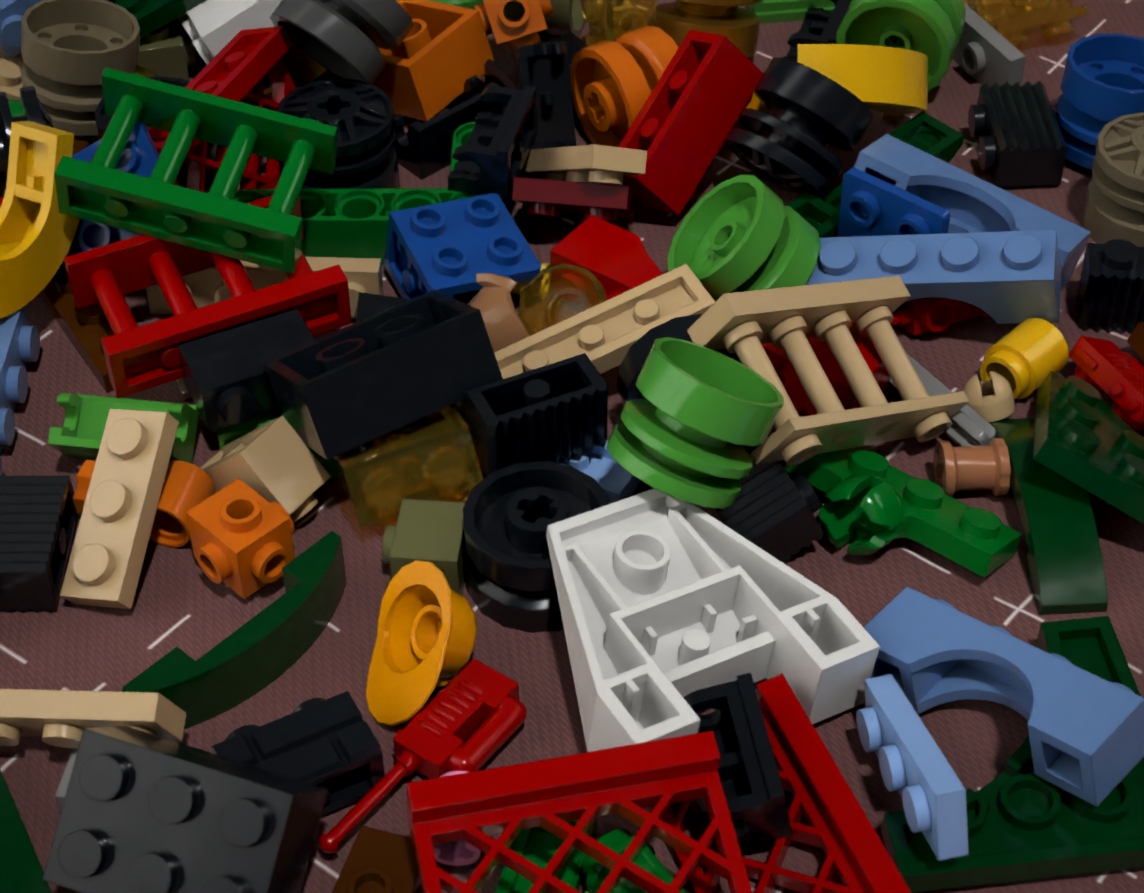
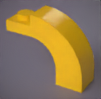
(879, 76)
(31, 228)

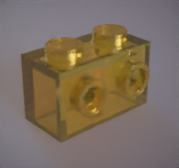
(420, 465)

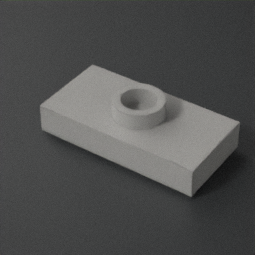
(987, 53)

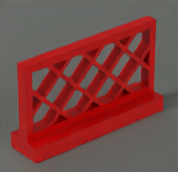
(240, 76)
(579, 789)
(825, 801)

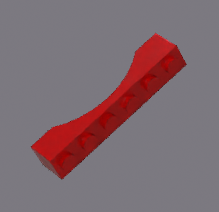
(623, 263)

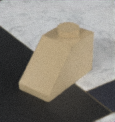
(273, 464)

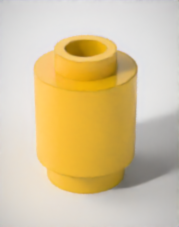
(1027, 356)

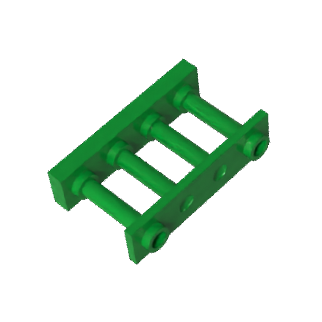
(185, 215)

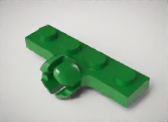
(882, 503)

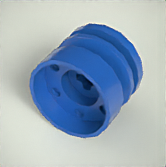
(1098, 85)

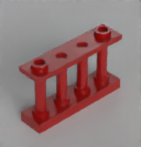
(149, 353)

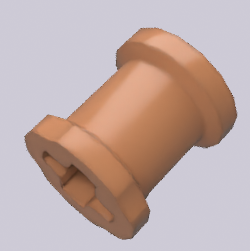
(972, 467)

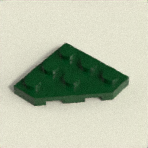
(1089, 443)

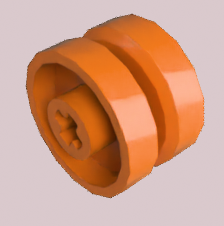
(616, 79)

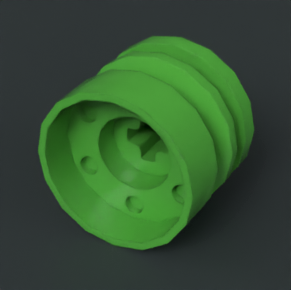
(694, 423)

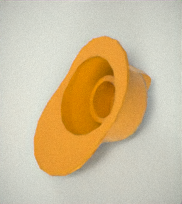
(420, 642)

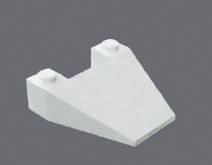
(681, 603)

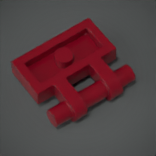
(558, 197)

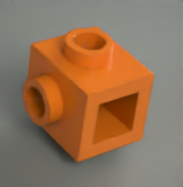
(515, 31)
(241, 538)

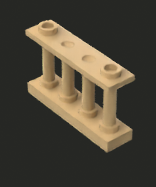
(830, 314)

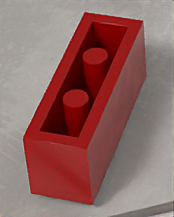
(689, 118)

